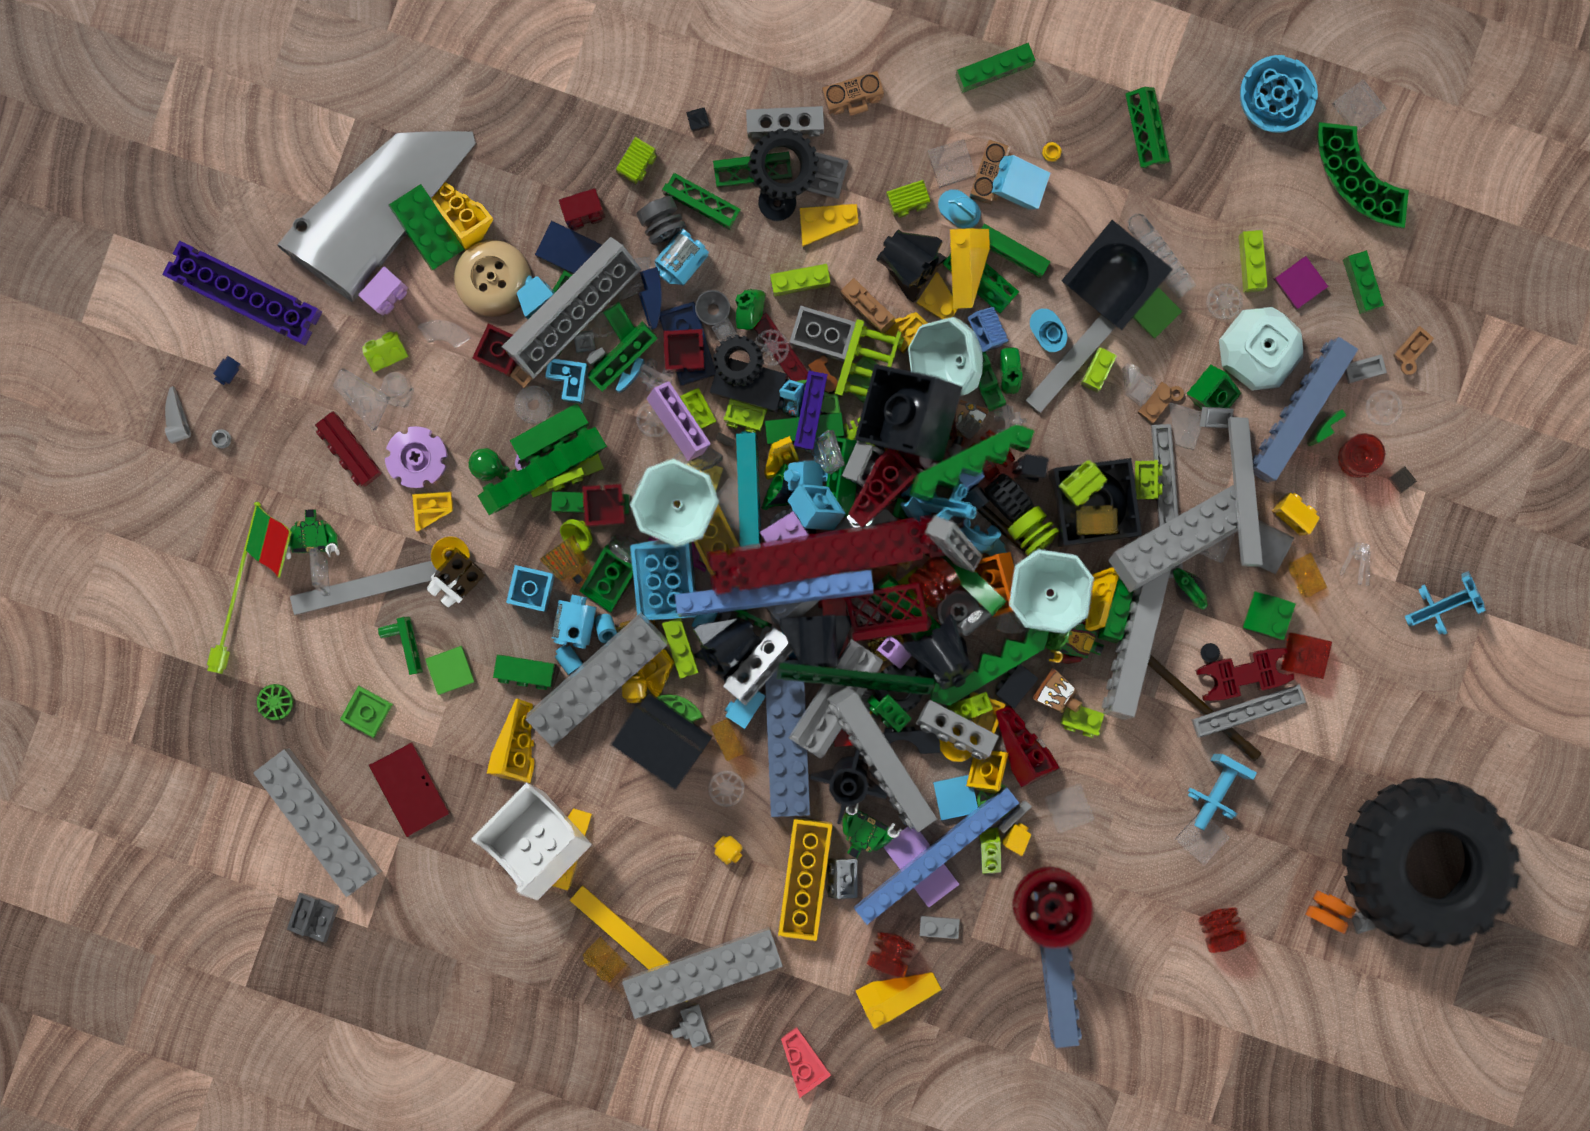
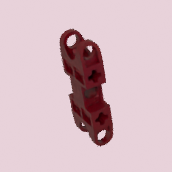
(1229, 677)

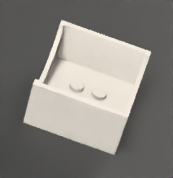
(532, 841)

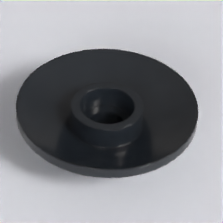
(775, 213)

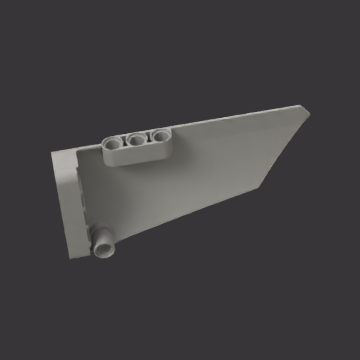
(354, 226)

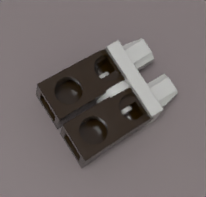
(455, 577)

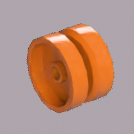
(1330, 912)

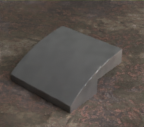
(829, 175)
(1273, 546)
(312, 917)

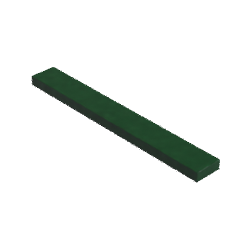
(854, 678)

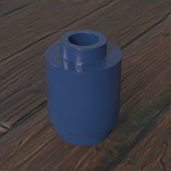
(226, 370)

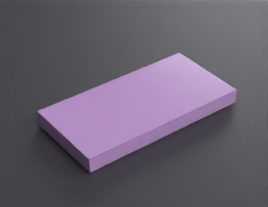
(905, 849)

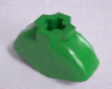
(749, 308)
(1010, 370)

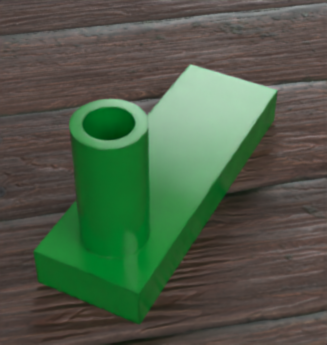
(406, 632)

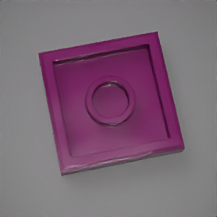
(1301, 282)

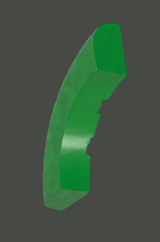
(1354, 178)

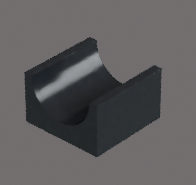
(661, 740)

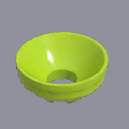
(572, 527)

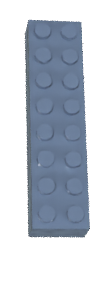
(1303, 409)
(786, 758)
(1060, 991)

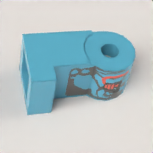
(792, 399)

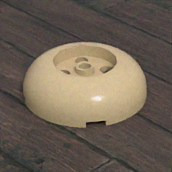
(494, 300)

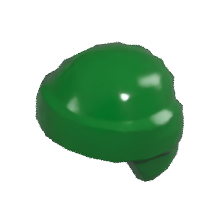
(486, 465)

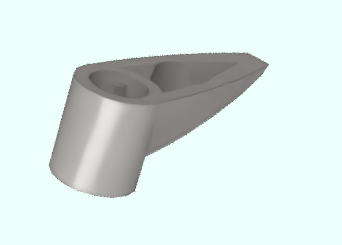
(176, 421)

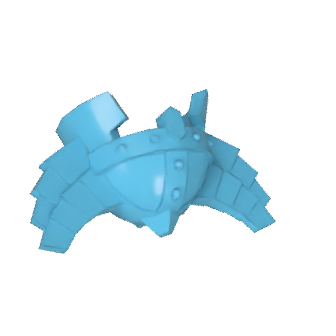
(984, 542)

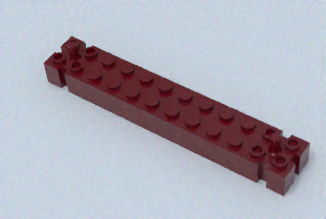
(821, 554)

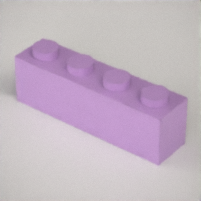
(678, 421)

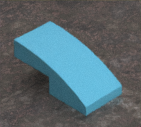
(626, 379)

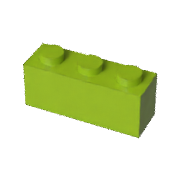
(1252, 261)
(800, 280)
(680, 647)

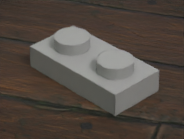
(939, 927)

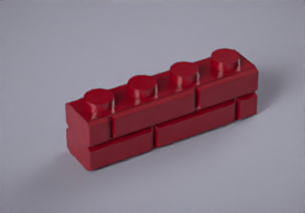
(348, 448)

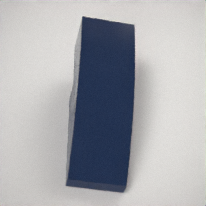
(651, 296)

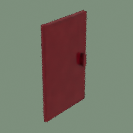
(405, 787)

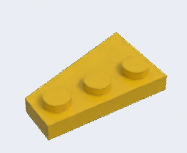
(825, 221)
(1101, 598)

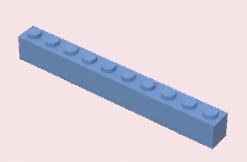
(779, 594)
(936, 855)

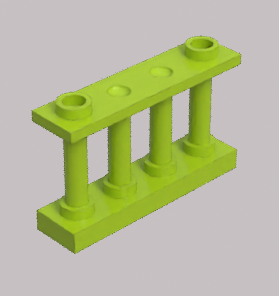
(855, 350)

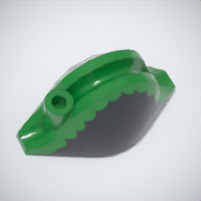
(778, 490)
(1190, 588)

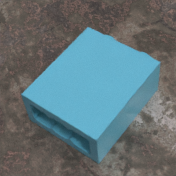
(1020, 182)

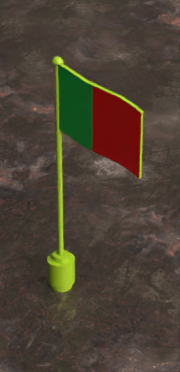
(267, 544)

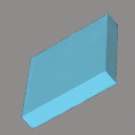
(954, 797)

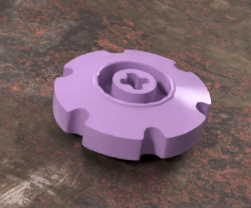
(429, 464)

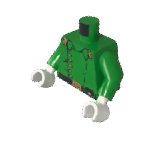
(312, 534)
(865, 831)

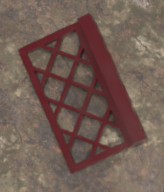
(892, 627)

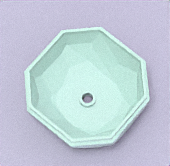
(939, 351)
(1248, 358)
(656, 497)
(1063, 575)

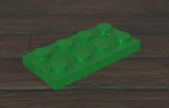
(426, 227)

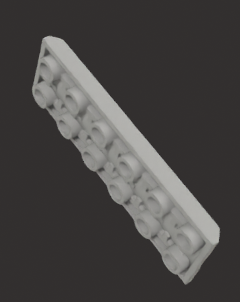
(818, 725)

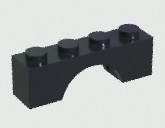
(1030, 468)
(924, 741)

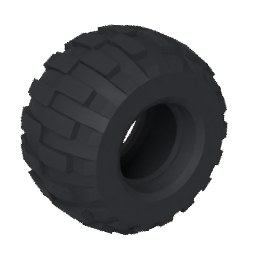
(1380, 850)

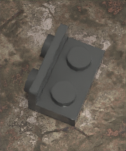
(842, 878)

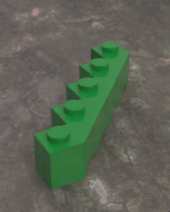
(971, 461)
(541, 469)
(992, 666)

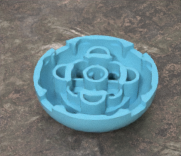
(1298, 85)

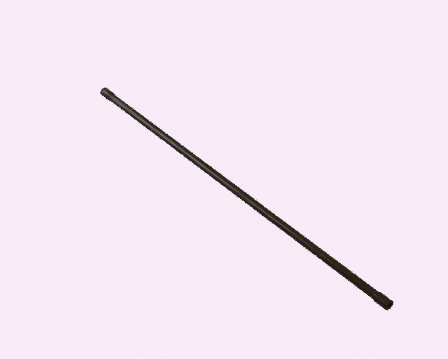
(1250, 750)

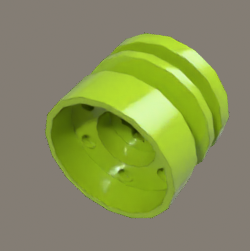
(1033, 530)

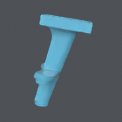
(945, 507)
(1435, 609)
(1213, 801)

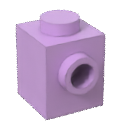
(894, 652)

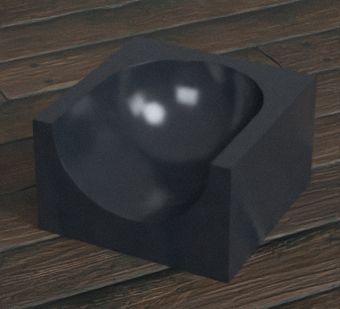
(1117, 275)
(908, 412)
(1117, 492)

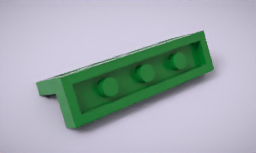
(1152, 121)
(742, 163)
(696, 205)
(1016, 253)
(992, 291)

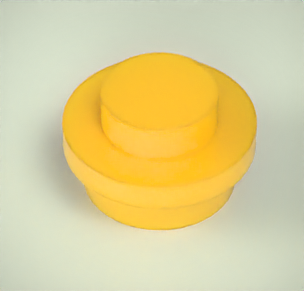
(1051, 152)

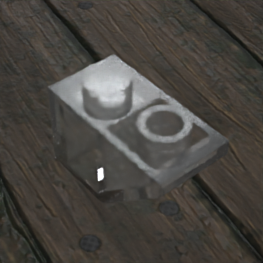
(1137, 385)

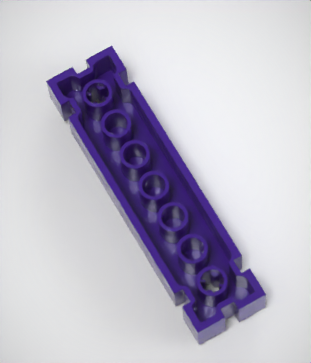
(242, 293)

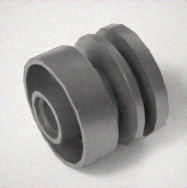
(659, 216)

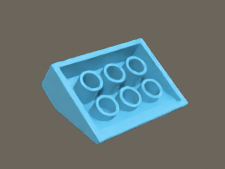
(659, 575)

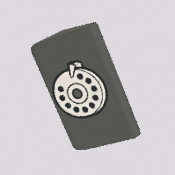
(974, 620)

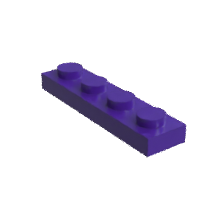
(810, 410)

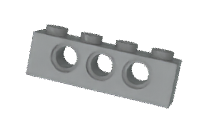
(793, 115)
(953, 543)
(758, 676)
(985, 738)

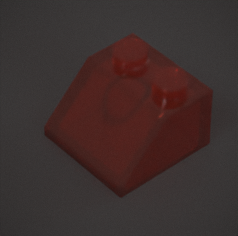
(1306, 655)

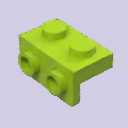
(384, 351)
(745, 416)
(1147, 479)

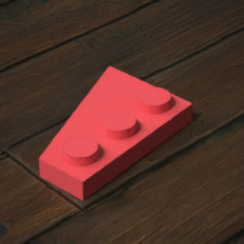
(804, 1063)

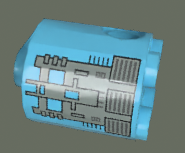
(680, 258)
(575, 615)

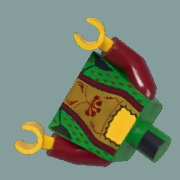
(1079, 646)

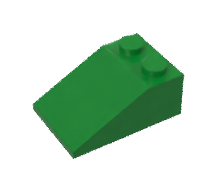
(608, 580)

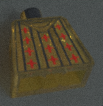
(566, 560)

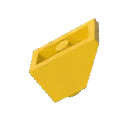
(1017, 838)

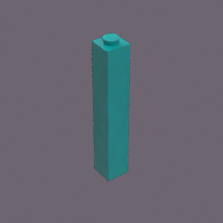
(748, 488)

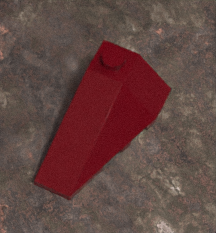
(884, 484)
(1026, 755)

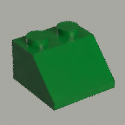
(1214, 389)
(1269, 615)

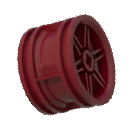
(1065, 931)

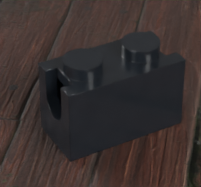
(1016, 685)

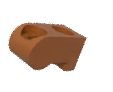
(819, 366)

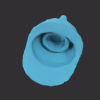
(959, 209)
(1048, 330)

